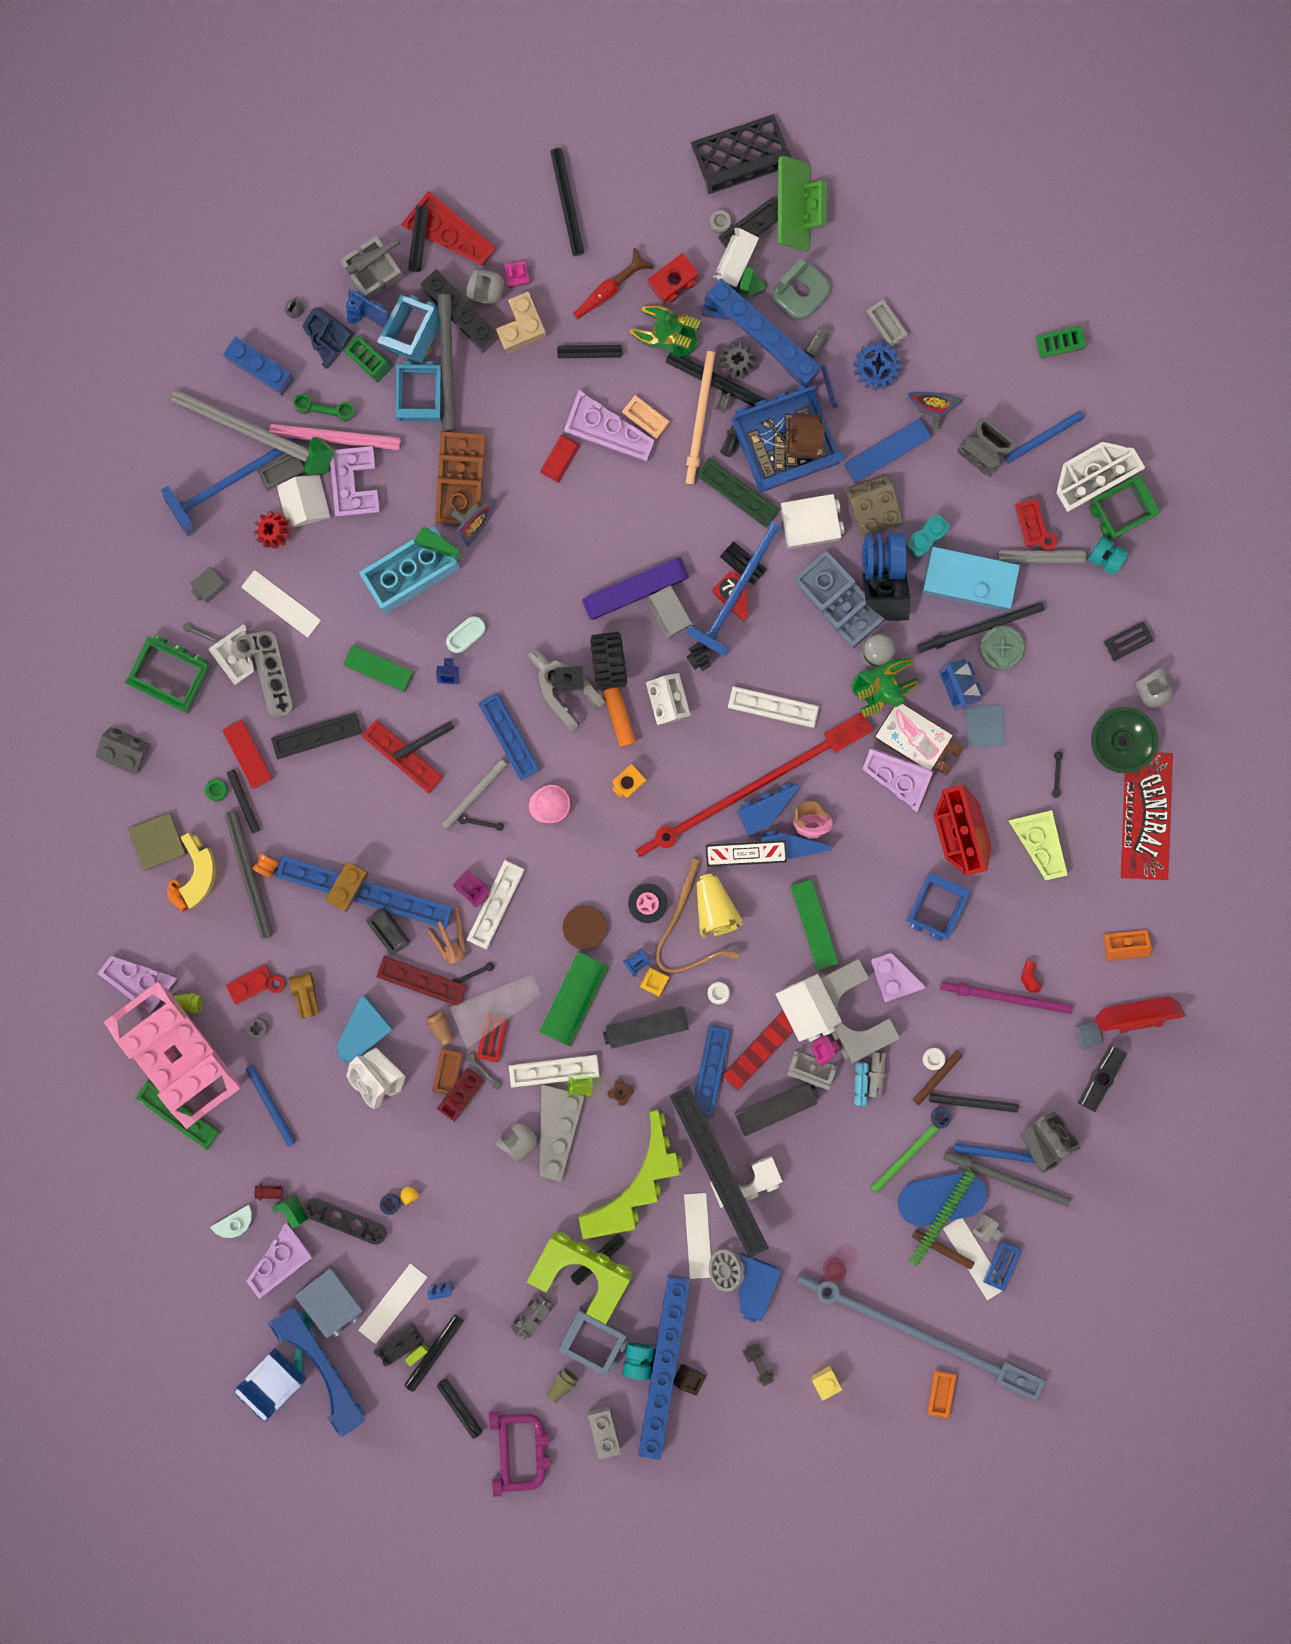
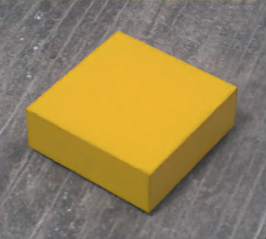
(654, 981)

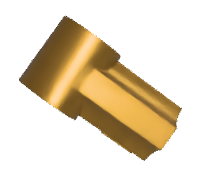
(303, 989)

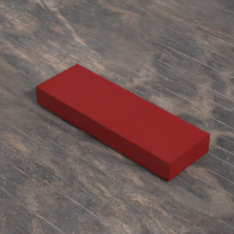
(247, 754)

